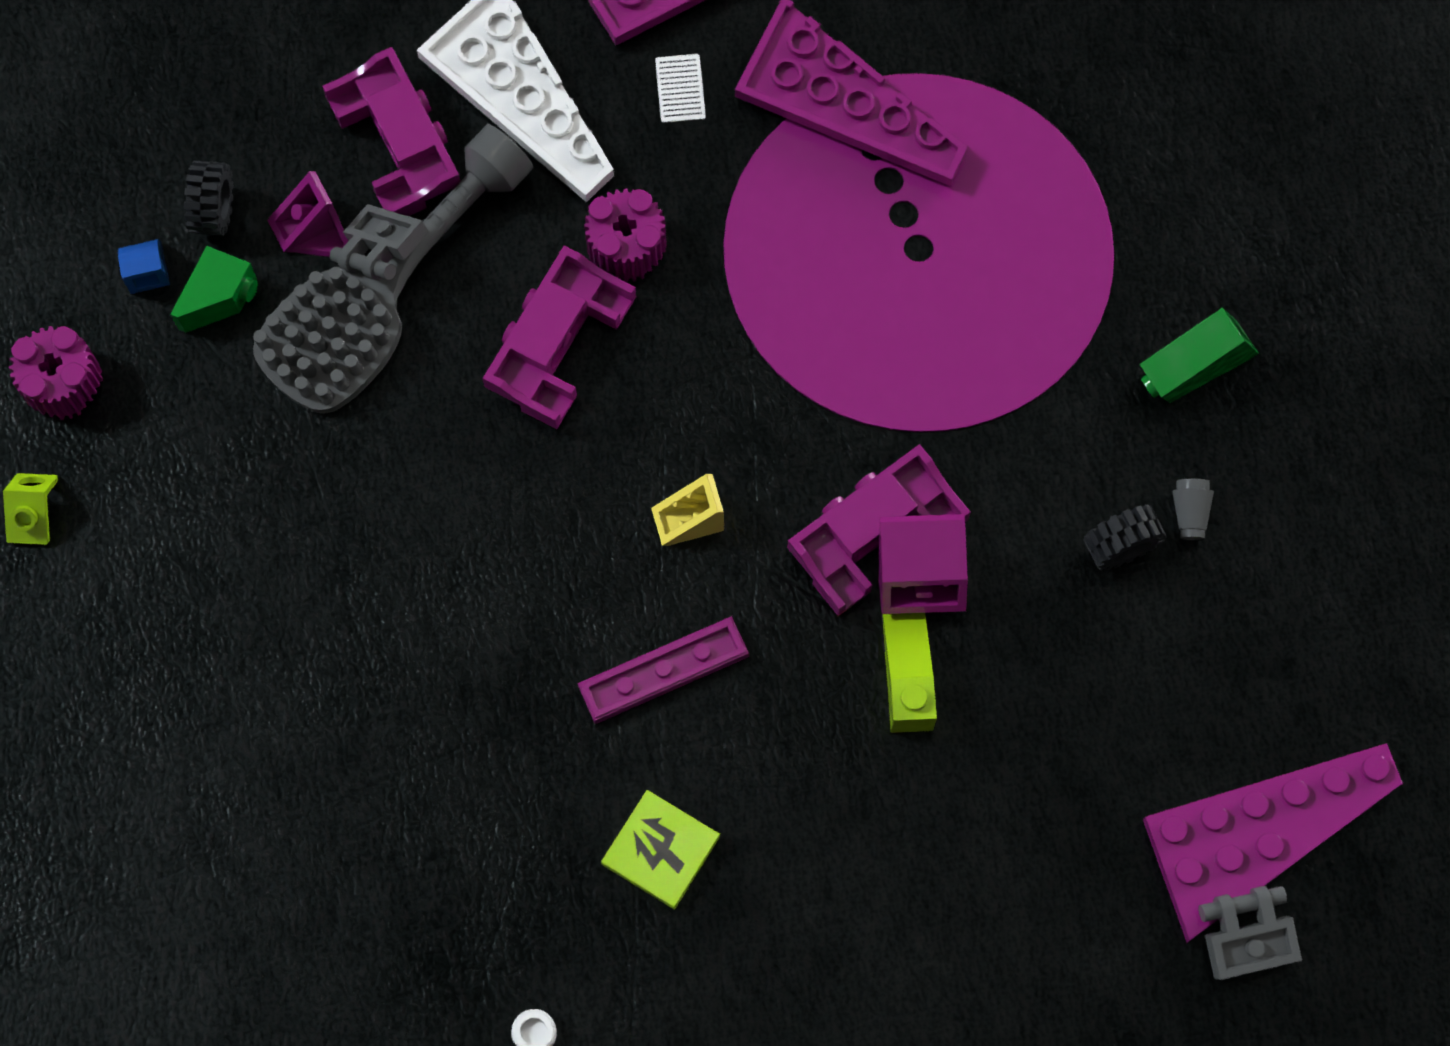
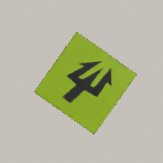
(660, 849)

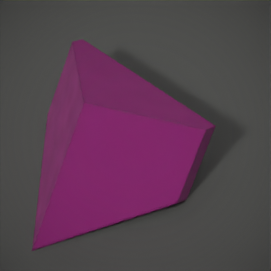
(308, 220)

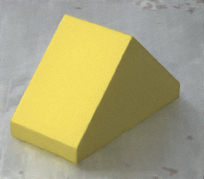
(690, 512)

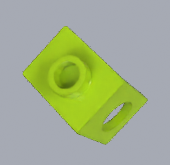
(28, 508)

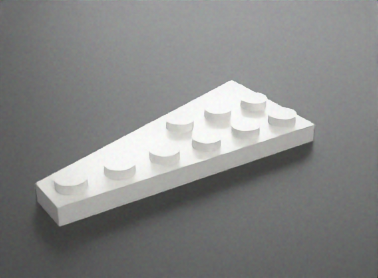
(508, 77)

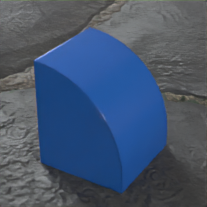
(143, 266)

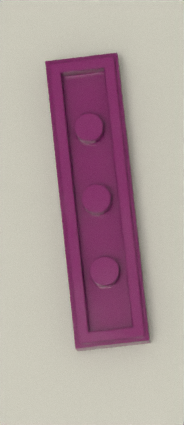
(663, 670)

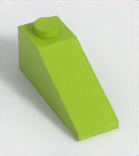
(909, 673)

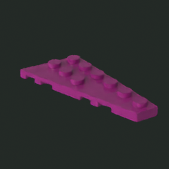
(835, 92)
(1261, 829)

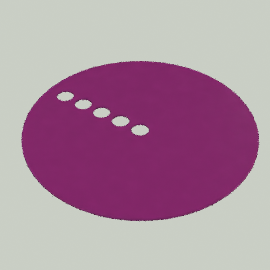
(935, 341)

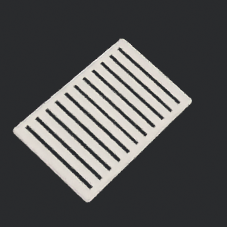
(680, 88)

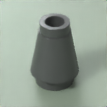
(1192, 507)

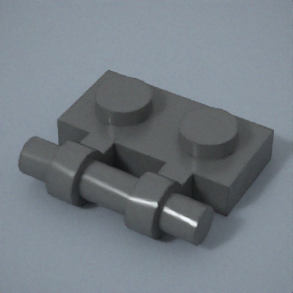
(385, 234)
(1251, 946)

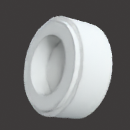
(534, 1029)

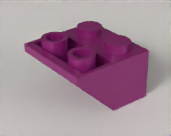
(922, 564)

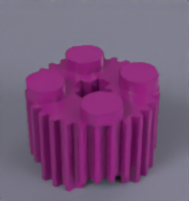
(625, 215)
(53, 352)

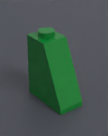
(1197, 357)

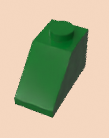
(214, 290)

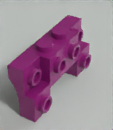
(400, 114)
(546, 331)
(851, 525)

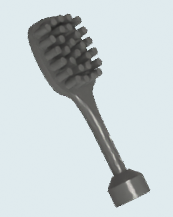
(344, 326)

